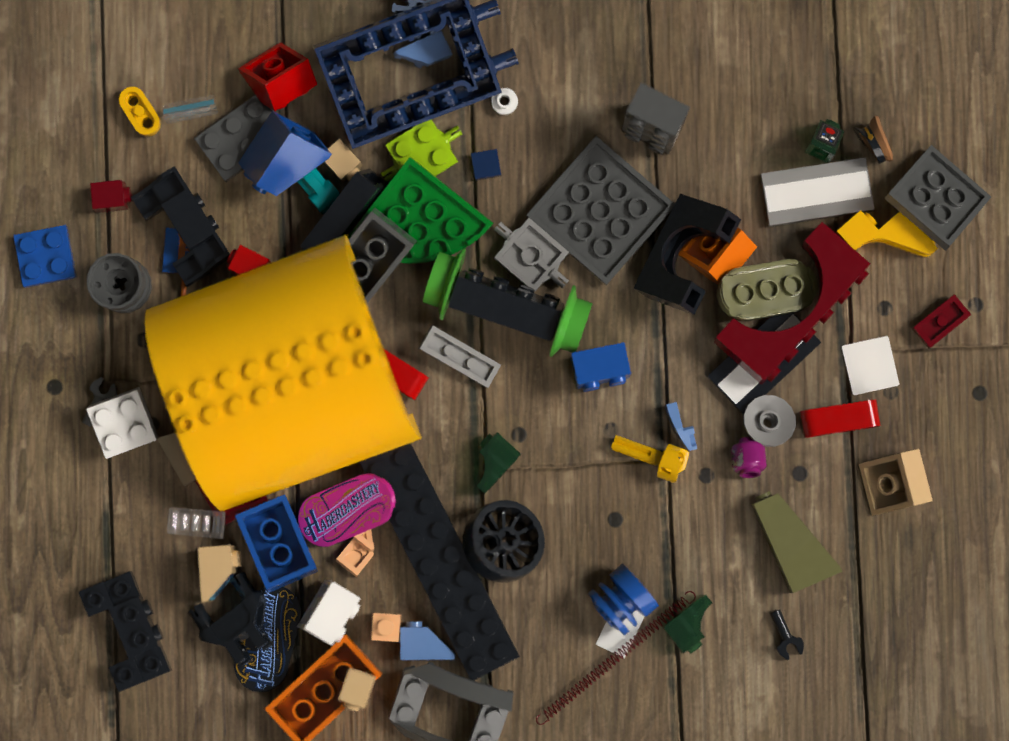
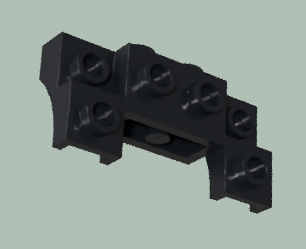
(184, 210)
(134, 626)

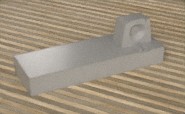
(459, 356)

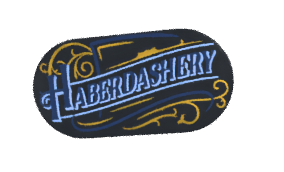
(280, 623)

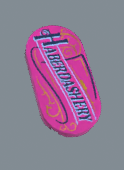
(346, 510)

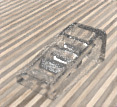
(180, 520)

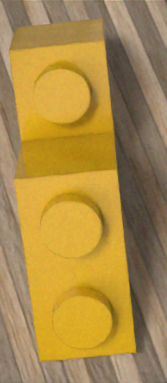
(896, 232)

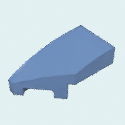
(426, 50)
(686, 434)

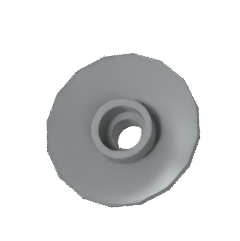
(777, 412)

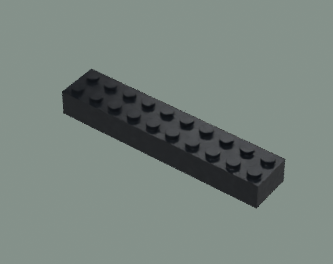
(442, 564)

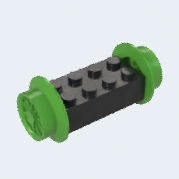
(506, 304)

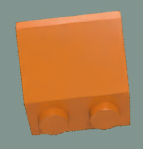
(716, 257)

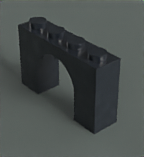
(686, 221)

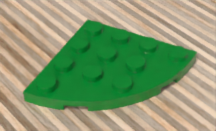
(428, 213)

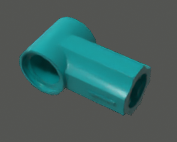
(320, 192)

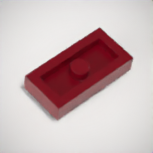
(941, 321)

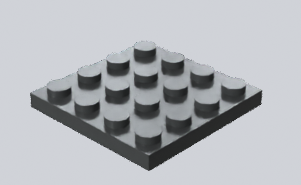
(601, 210)

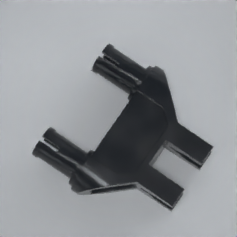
(238, 624)

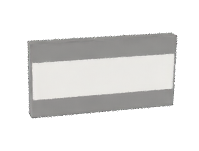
(817, 192)

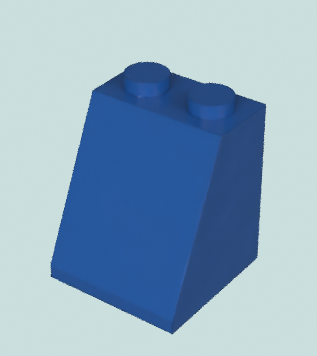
(282, 155)

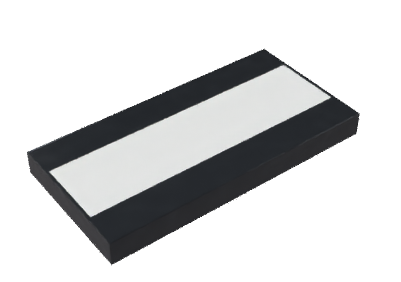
(740, 386)

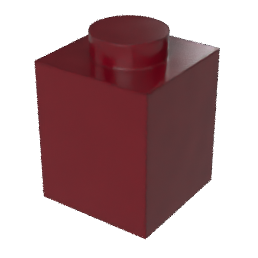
(110, 196)

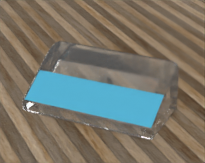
(190, 109)

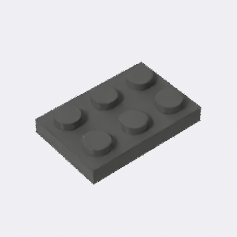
(232, 135)

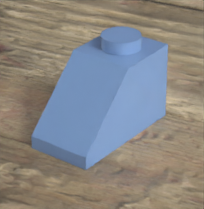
(422, 644)

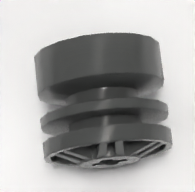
(105, 287)

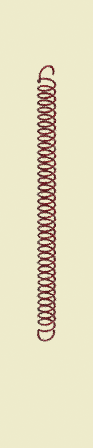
(618, 660)

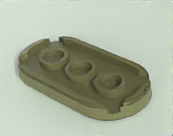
(767, 290)

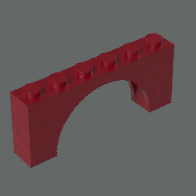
(762, 351)

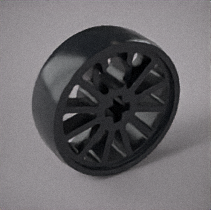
(478, 554)

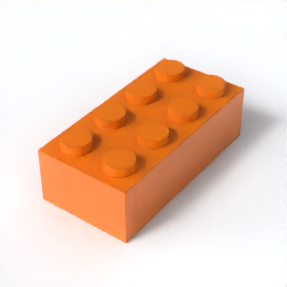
(313, 697)

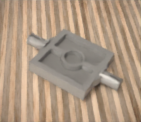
(531, 255)

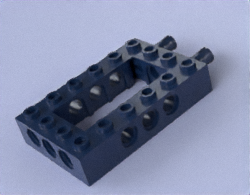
(473, 86)

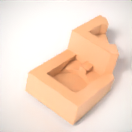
(357, 553)

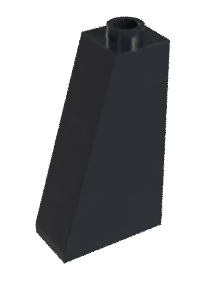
(347, 208)

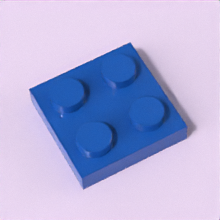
(45, 256)

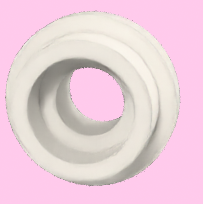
(505, 109)

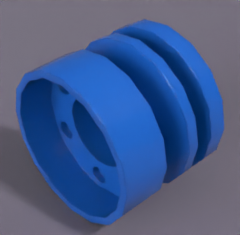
(623, 599)

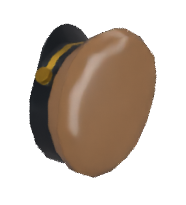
(875, 140)

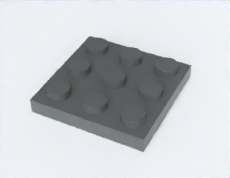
(938, 197)

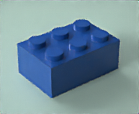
(276, 543)

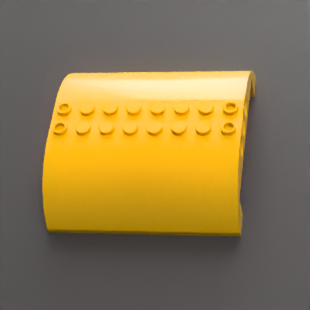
(276, 376)

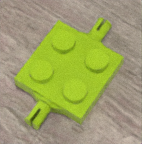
(426, 146)

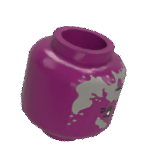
(748, 458)

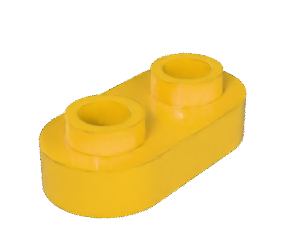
(140, 112)

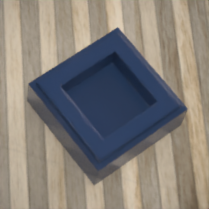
(486, 164)

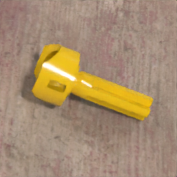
(668, 462)

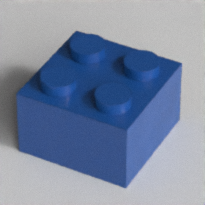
(600, 367)

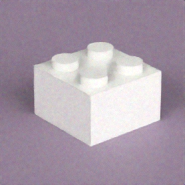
(122, 422)
(329, 612)

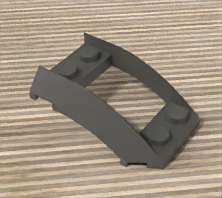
(412, 690)

